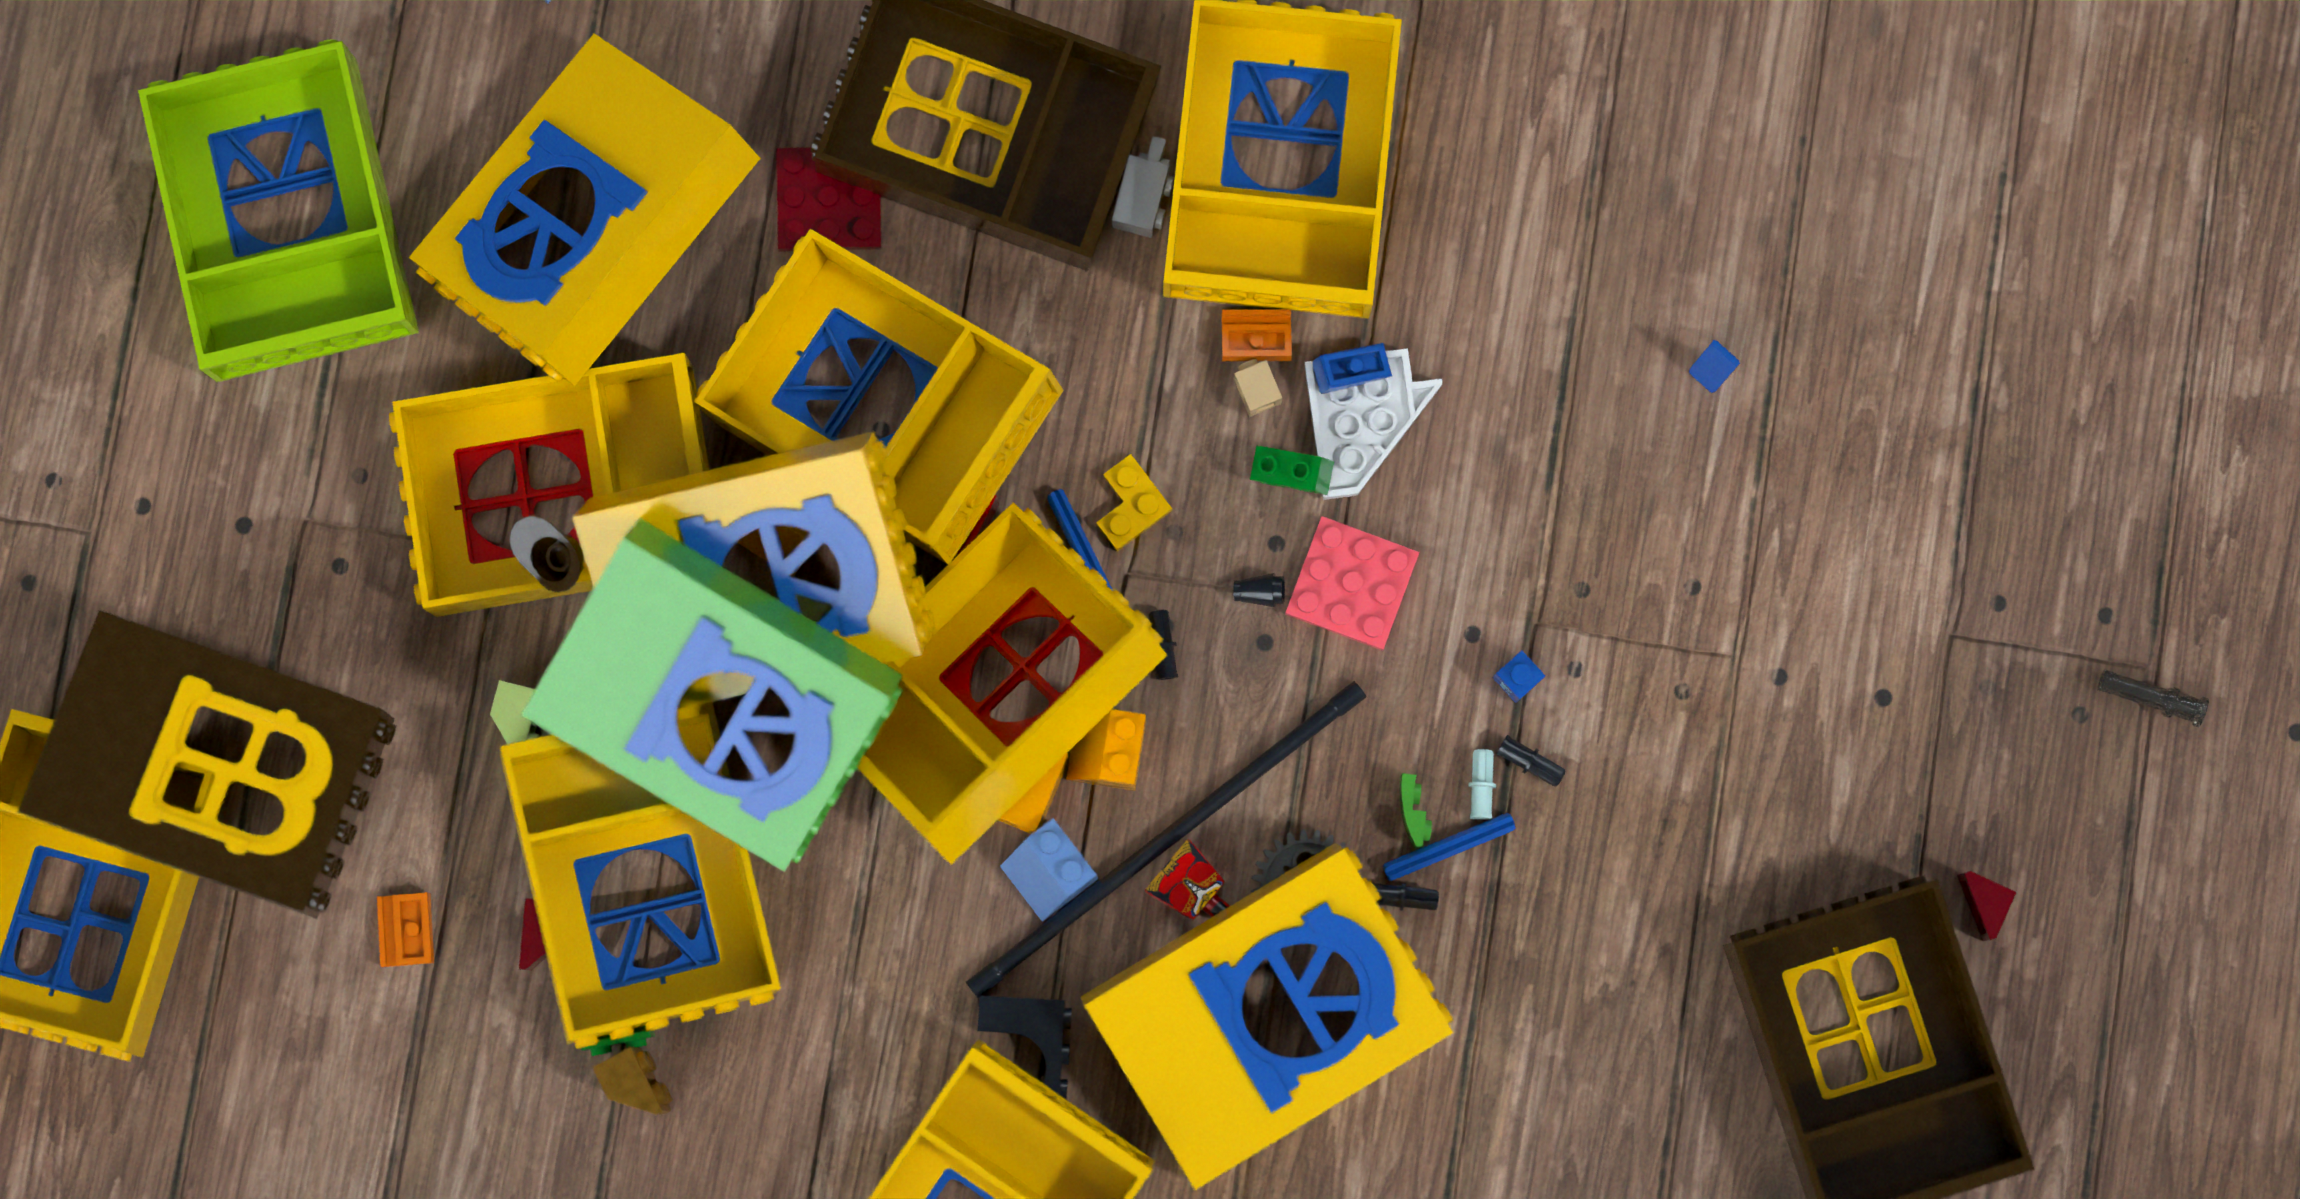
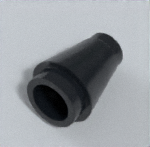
(1260, 590)

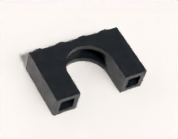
(1037, 1019)

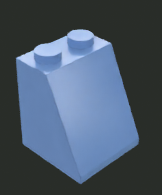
(1048, 870)

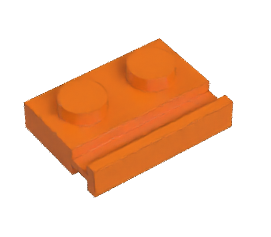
(1256, 335)
(405, 929)

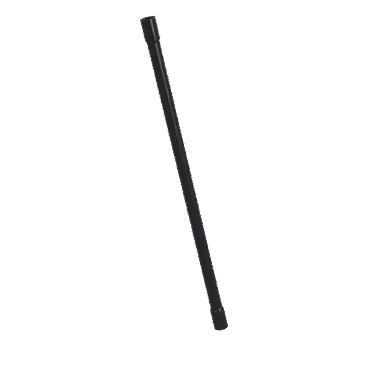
(995, 971)

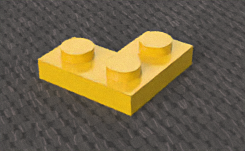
(1141, 504)

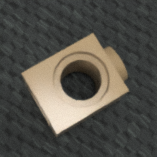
(1257, 387)

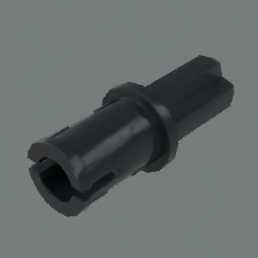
(1161, 624)
(1531, 761)
(1407, 897)

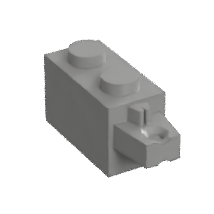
(1142, 191)

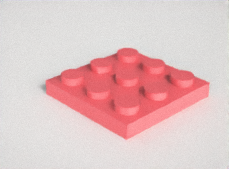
(1352, 583)

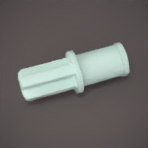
(1482, 784)

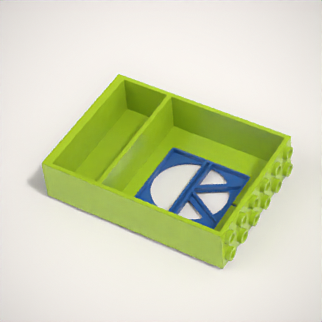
(293, 300)

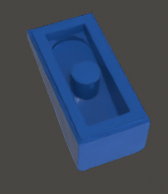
(1714, 366)
(1351, 368)

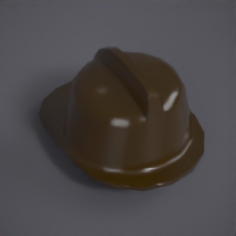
(547, 553)

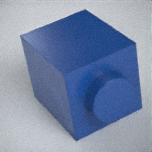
(1518, 676)

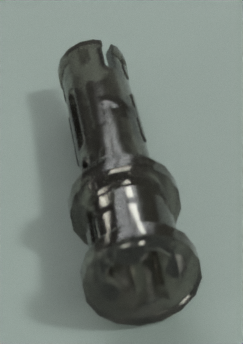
(2169, 701)

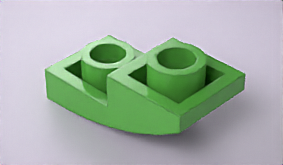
(1415, 821)

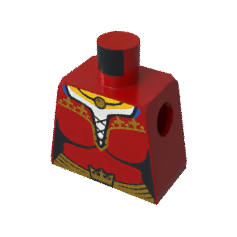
(1188, 884)

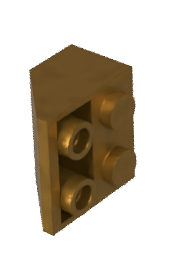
(631, 1081)

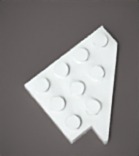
(1365, 421)

